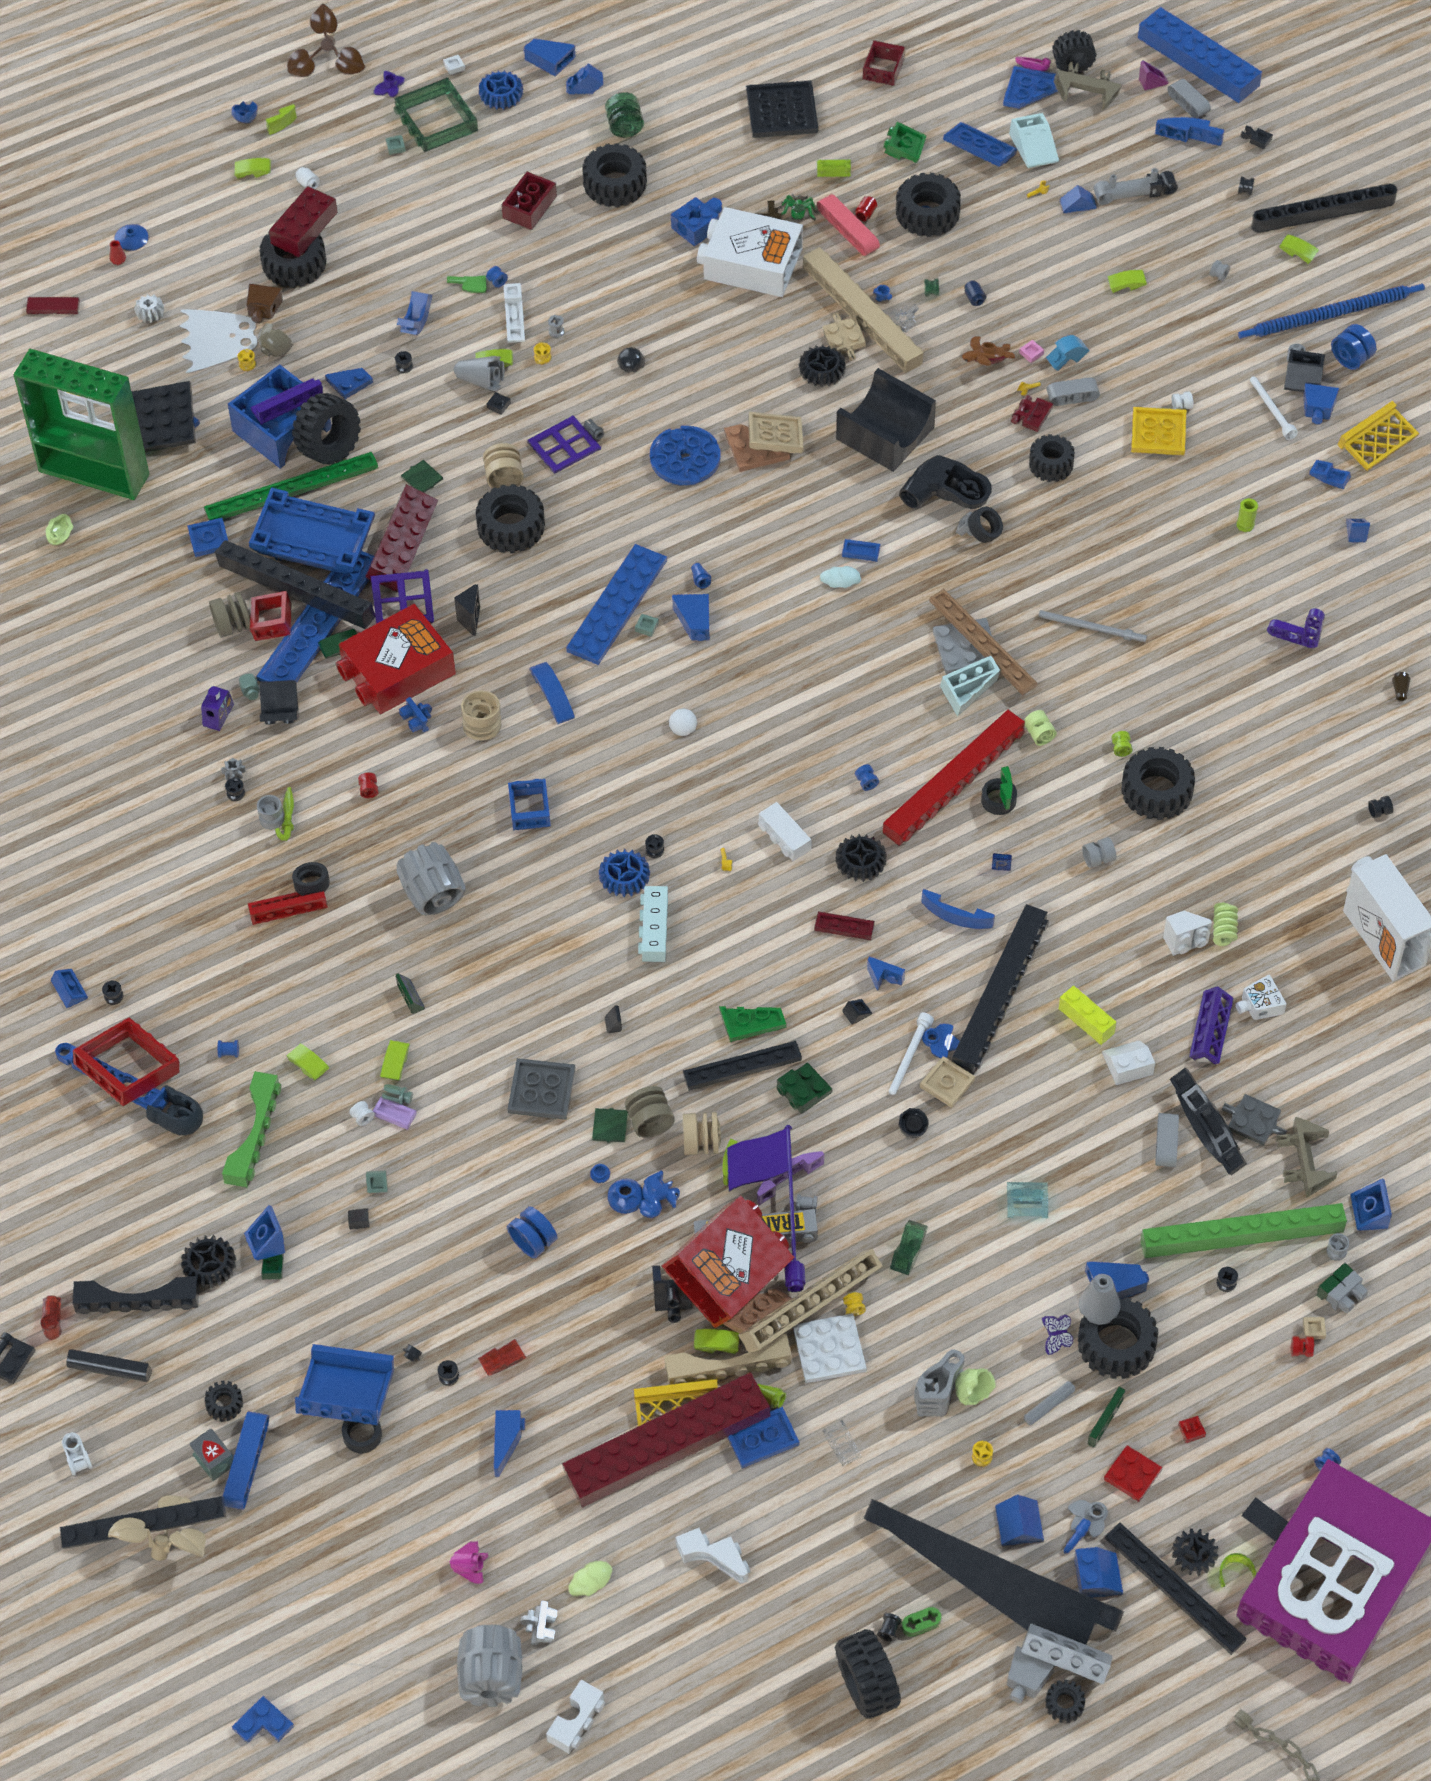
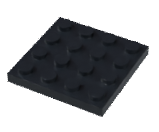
(782, 109)
(165, 415)

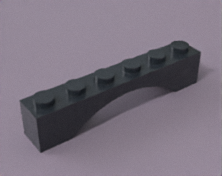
(178, 1293)

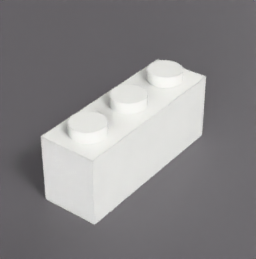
(784, 831)

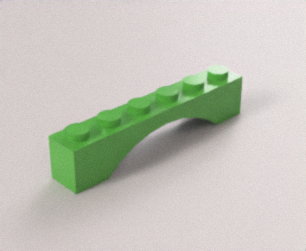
(240, 1164)

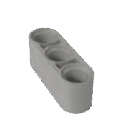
(1189, 98)
(1073, 391)
(1167, 1140)

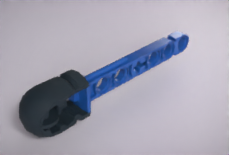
(183, 1116)

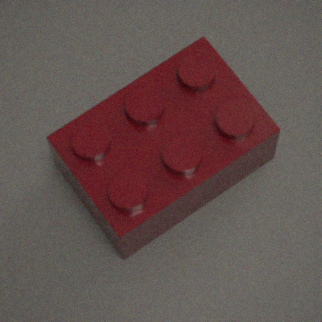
(529, 200)

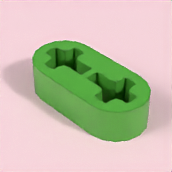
(922, 1626)

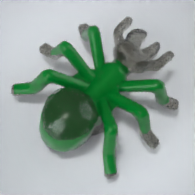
(799, 205)

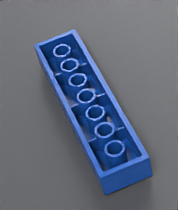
(1199, 55)

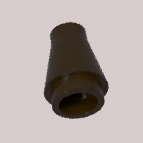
(1401, 685)

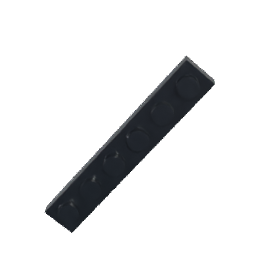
(742, 1065)

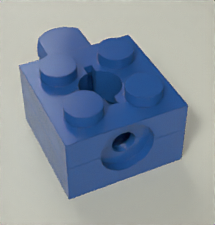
(694, 217)

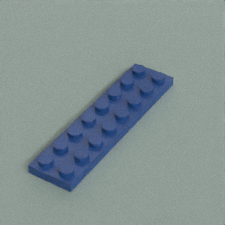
(616, 604)

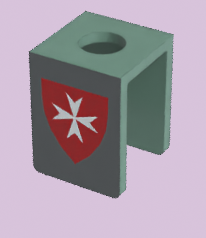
(212, 1454)

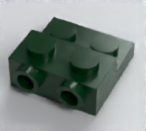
(803, 1087)

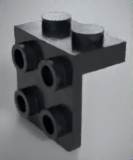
(278, 701)

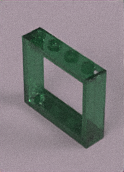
(428, 93)

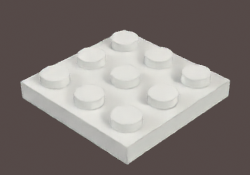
(829, 1348)

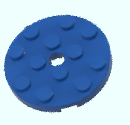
(690, 470)

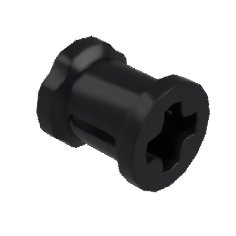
(889, 1633)

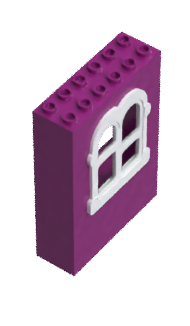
(1363, 1525)

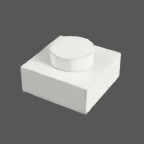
(454, 64)

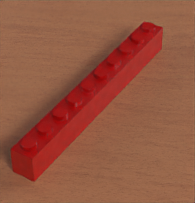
(953, 777)

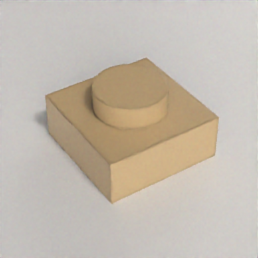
(1314, 1327)

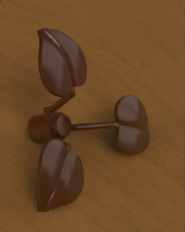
(325, 22)

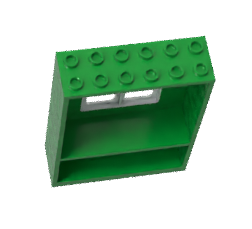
(79, 445)

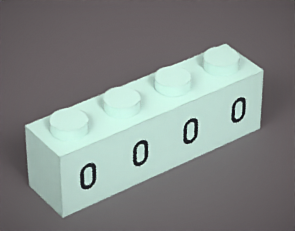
(654, 924)

